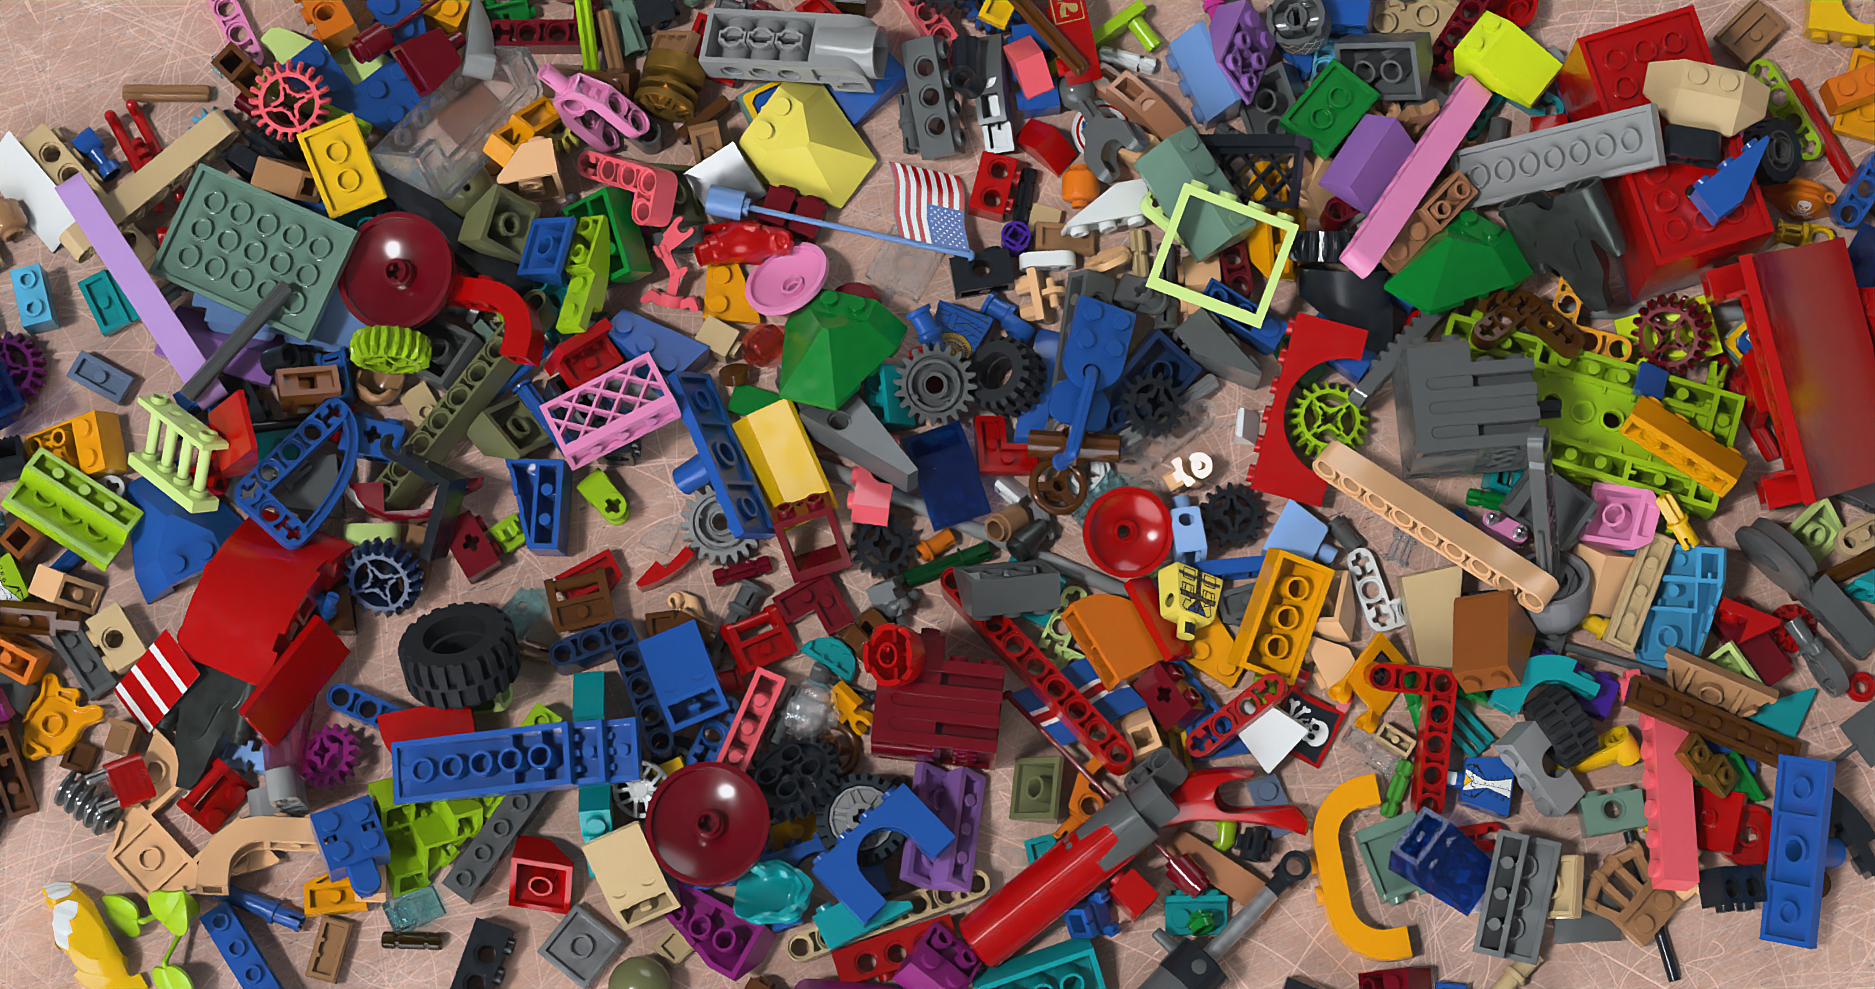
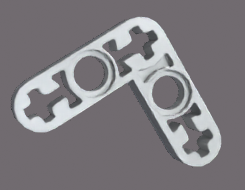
(1390, 608)

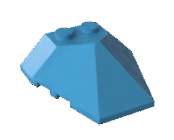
(1682, 603)

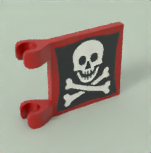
(1318, 716)

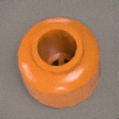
(1080, 186)

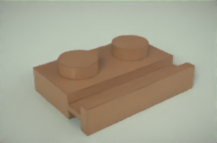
(1750, 32)

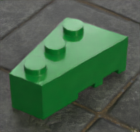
(627, 248)

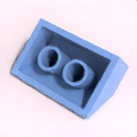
(1201, 78)

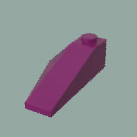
(718, 935)

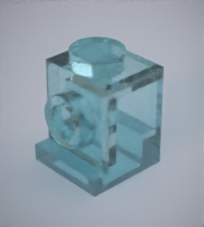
(524, 621)

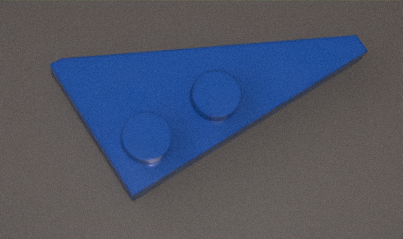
(1234, 747)

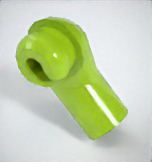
(1226, 836)

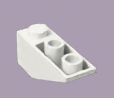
(1113, 208)

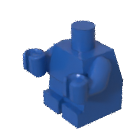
(1092, 916)

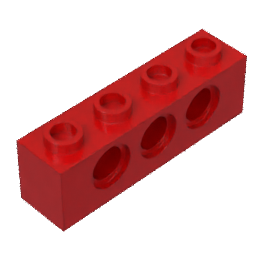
(847, 957)

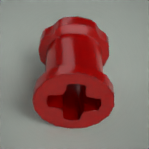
(732, 680)

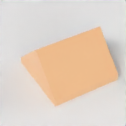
(1607, 575)

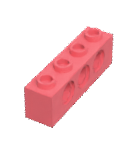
(752, 719)

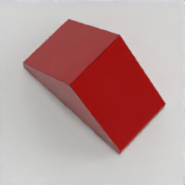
(1046, 146)

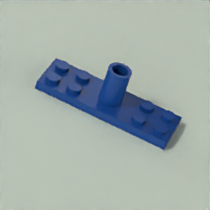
(718, 457)
(1799, 851)

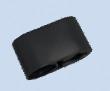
(1692, 146)

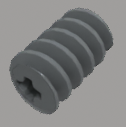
(83, 804)

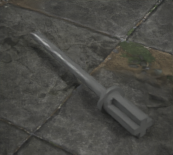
(1557, 643)

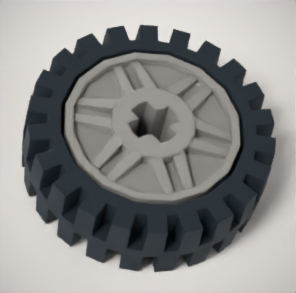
(850, 799)

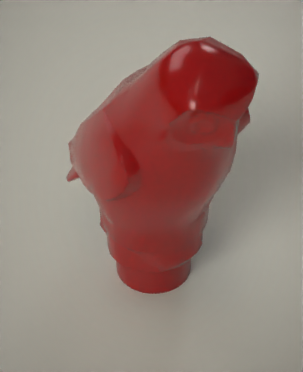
(742, 243)

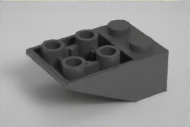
(1216, 351)

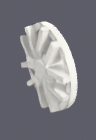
(639, 790)

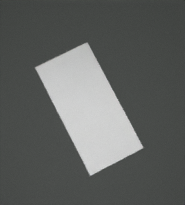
(34, 190)

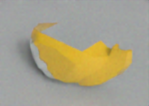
(87, 940)

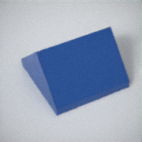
(548, 250)

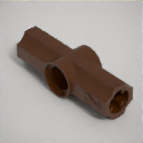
(1093, 448)

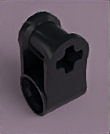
(287, 356)

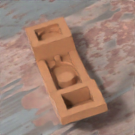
(1221, 871)

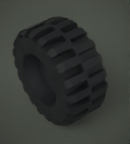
(459, 655)

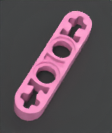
(236, 21)

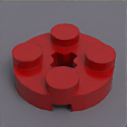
(1757, 850)

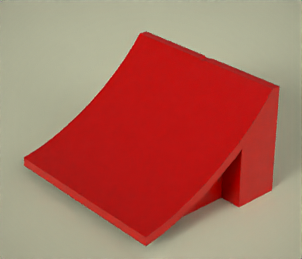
(1812, 365)

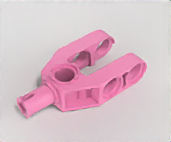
(581, 93)

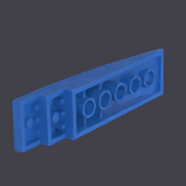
(517, 760)

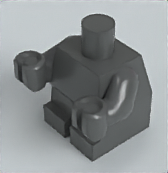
(891, 599)

